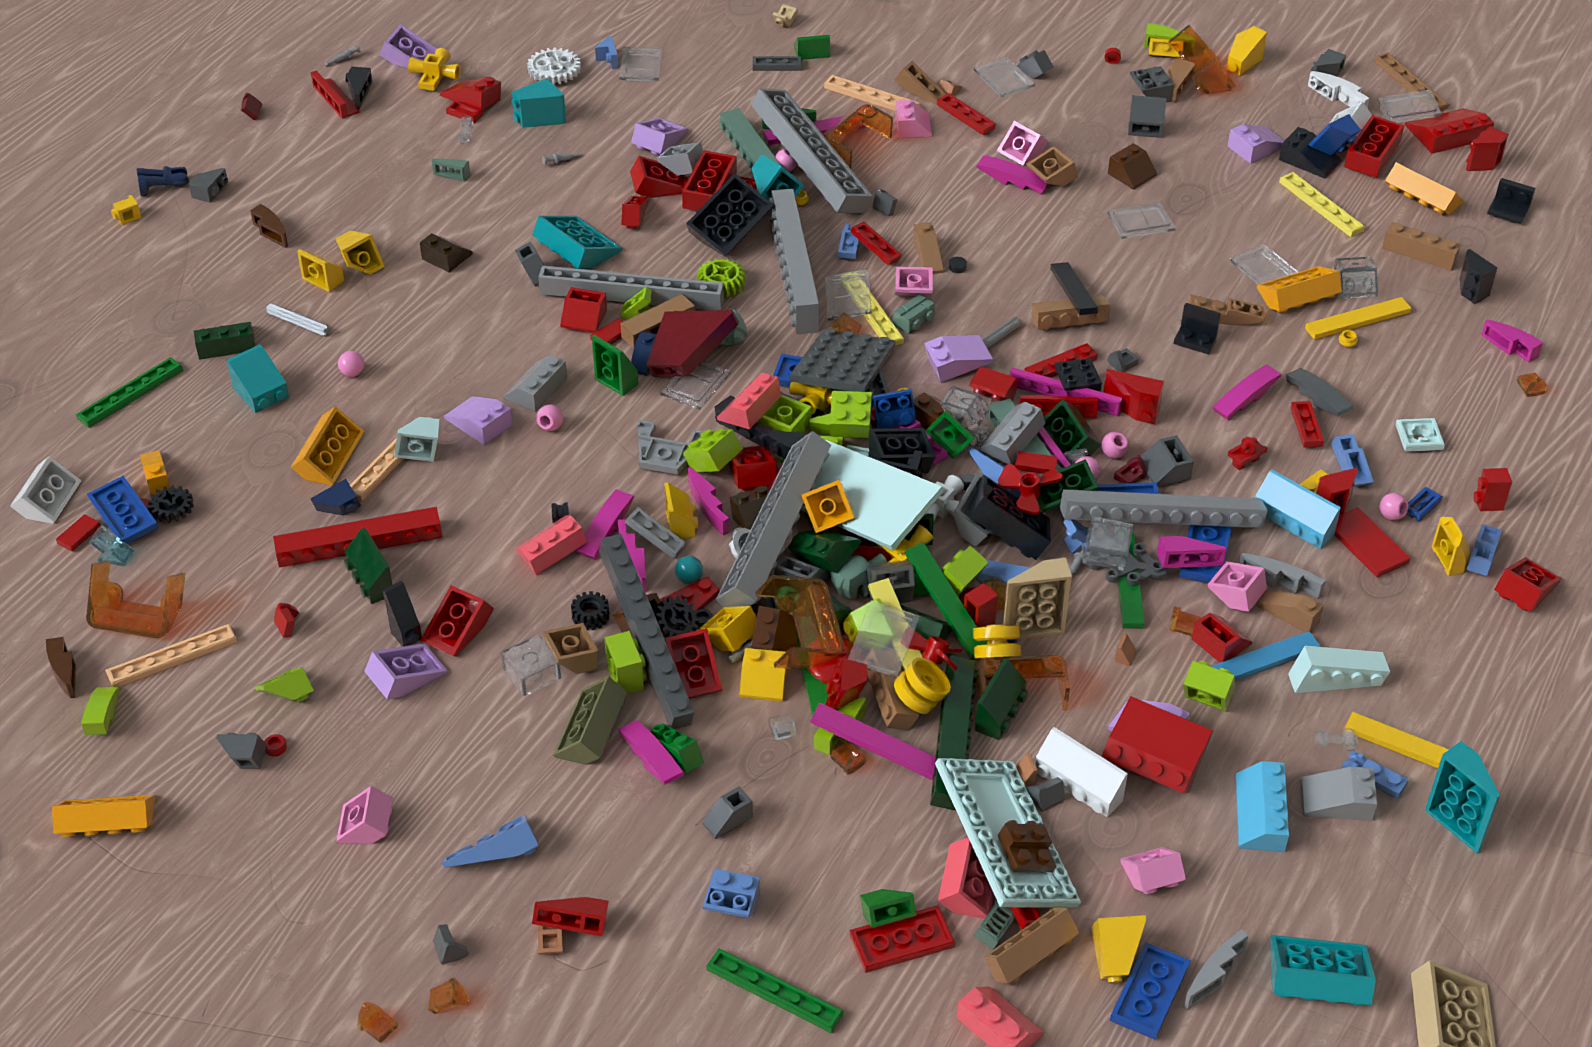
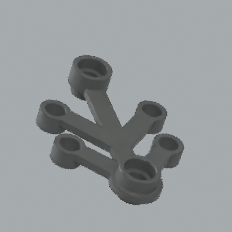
(1149, 569)

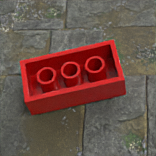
(1374, 146)
(707, 178)

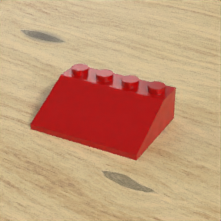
(1450, 129)
(1157, 744)

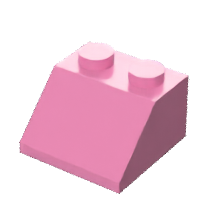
(912, 120)
(1022, 144)
(914, 281)
(1239, 585)
(365, 817)
(1154, 869)

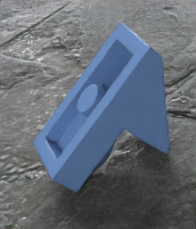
(607, 51)
(1076, 535)

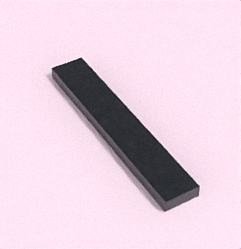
(1074, 288)

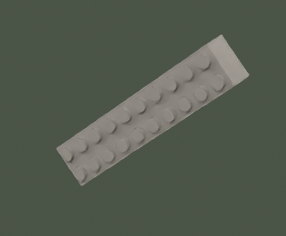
(811, 151)
(794, 262)
(774, 522)

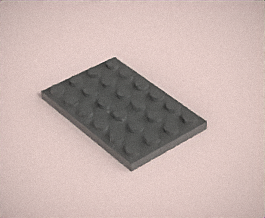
(843, 360)

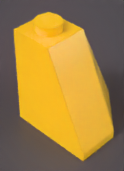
(1246, 50)
(360, 252)
(1116, 945)

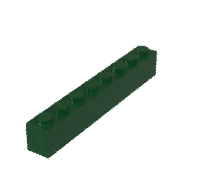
(954, 723)

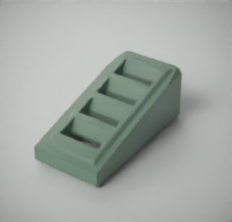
(462, 168)
(986, 935)

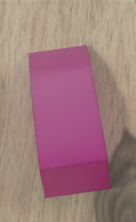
(1512, 340)

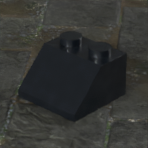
(1476, 277)

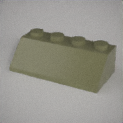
(591, 722)

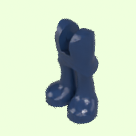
(168, 176)

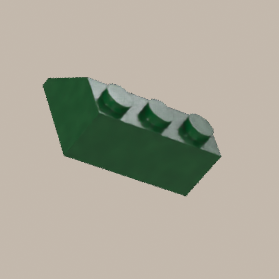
(224, 340)
(1070, 429)
(1074, 477)
(823, 549)
(368, 566)
(929, 625)
(1000, 701)

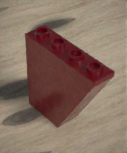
(687, 340)

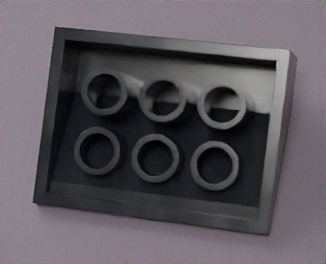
(729, 215)
(998, 512)

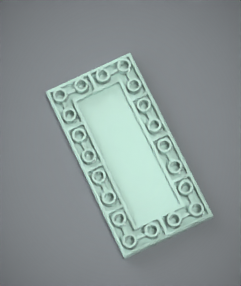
(881, 496)
(985, 799)

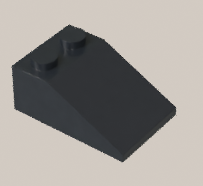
(1298, 153)

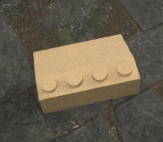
(1039, 599)
(1451, 1008)

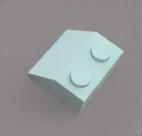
(418, 439)

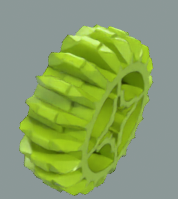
(726, 272)

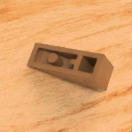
(1180, 75)
(919, 83)
(927, 246)
(1292, 608)

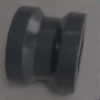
(559, 511)

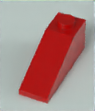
(633, 211)
(572, 914)

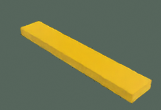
(1357, 318)
(1396, 740)

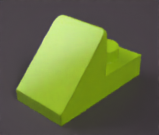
(636, 304)

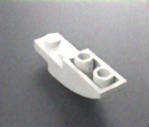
(1337, 88)

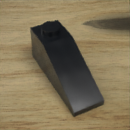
(359, 83)
(401, 615)

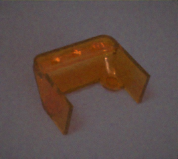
(1209, 71)
(864, 115)
(109, 611)
(813, 616)
(1029, 667)

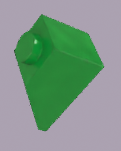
(887, 906)

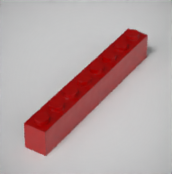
(333, 540)

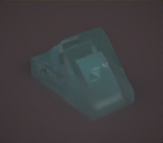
(111, 546)

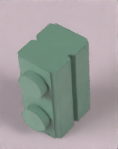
(914, 314)

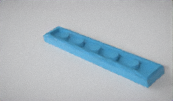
(1268, 656)

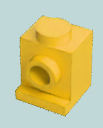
(126, 210)

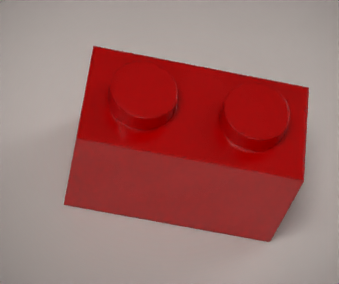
(1493, 489)
(981, 605)

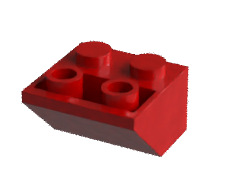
(1487, 150)
(583, 310)
(995, 383)
(1338, 487)
(1219, 637)
(846, 683)

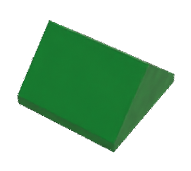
(813, 47)
(949, 434)

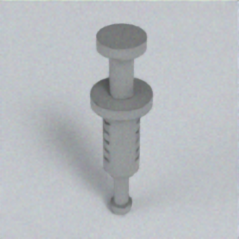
(347, 54)
(560, 157)
(1078, 559)

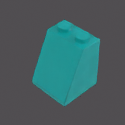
(538, 105)
(772, 176)
(257, 379)

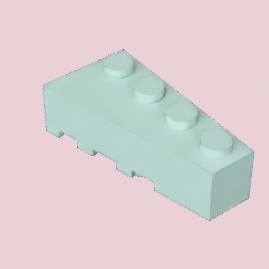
(1337, 669)

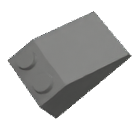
(1340, 794)

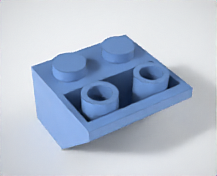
(732, 893)

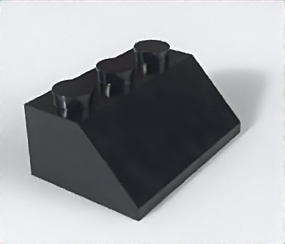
(899, 444)

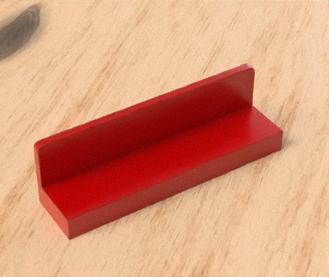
(333, 95)

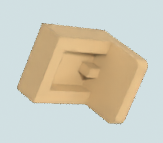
(785, 15)

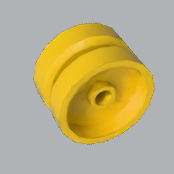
(997, 641)
(922, 685)

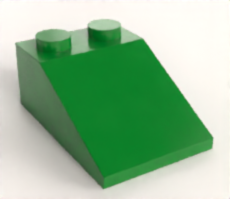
(613, 367)

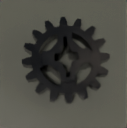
(170, 503)
(672, 608)

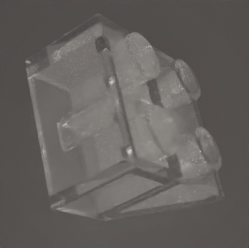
(1357, 277)
(1107, 543)

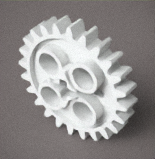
(554, 65)

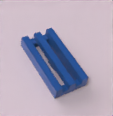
(1415, 512)

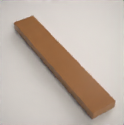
(1406, 77)

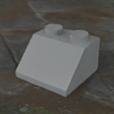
(681, 158)

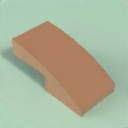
(550, 940)

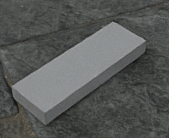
(655, 532)

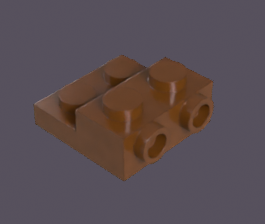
(1027, 846)

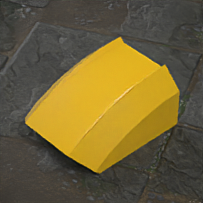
(1451, 546)

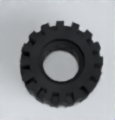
(590, 602)

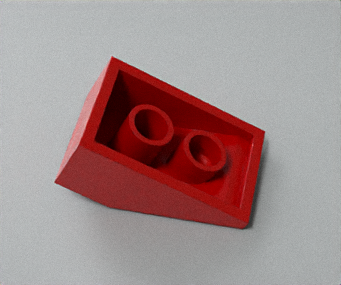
(475, 93)
(654, 179)
(1139, 394)
(753, 468)
(1526, 584)
(456, 621)
(695, 662)

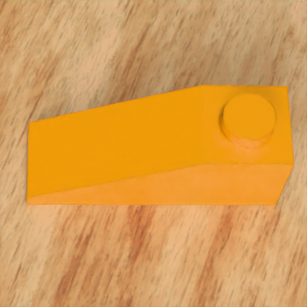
(154, 471)

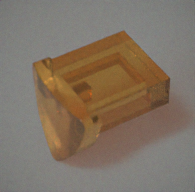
(846, 323)
(1532, 384)
(999, 587)
(1182, 621)
(848, 758)
(447, 995)
(375, 1021)

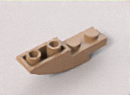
(1233, 311)

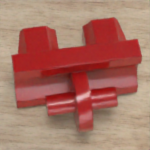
(1247, 451)

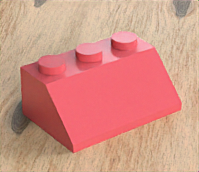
(752, 402)
(552, 544)
(964, 883)
(996, 1019)

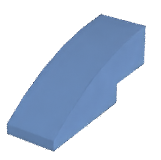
(1350, 457)
(1484, 550)

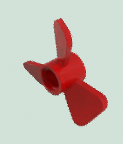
(1029, 486)
(933, 649)

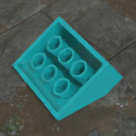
(575, 240)
(1463, 796)
(1321, 970)

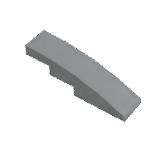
(1286, 575)
(1213, 973)

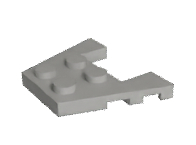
(660, 453)

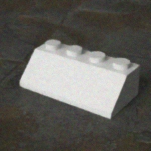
(1082, 771)

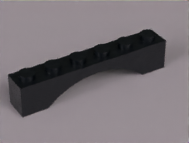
(775, 441)

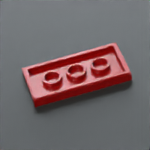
(1369, 542)
(902, 939)

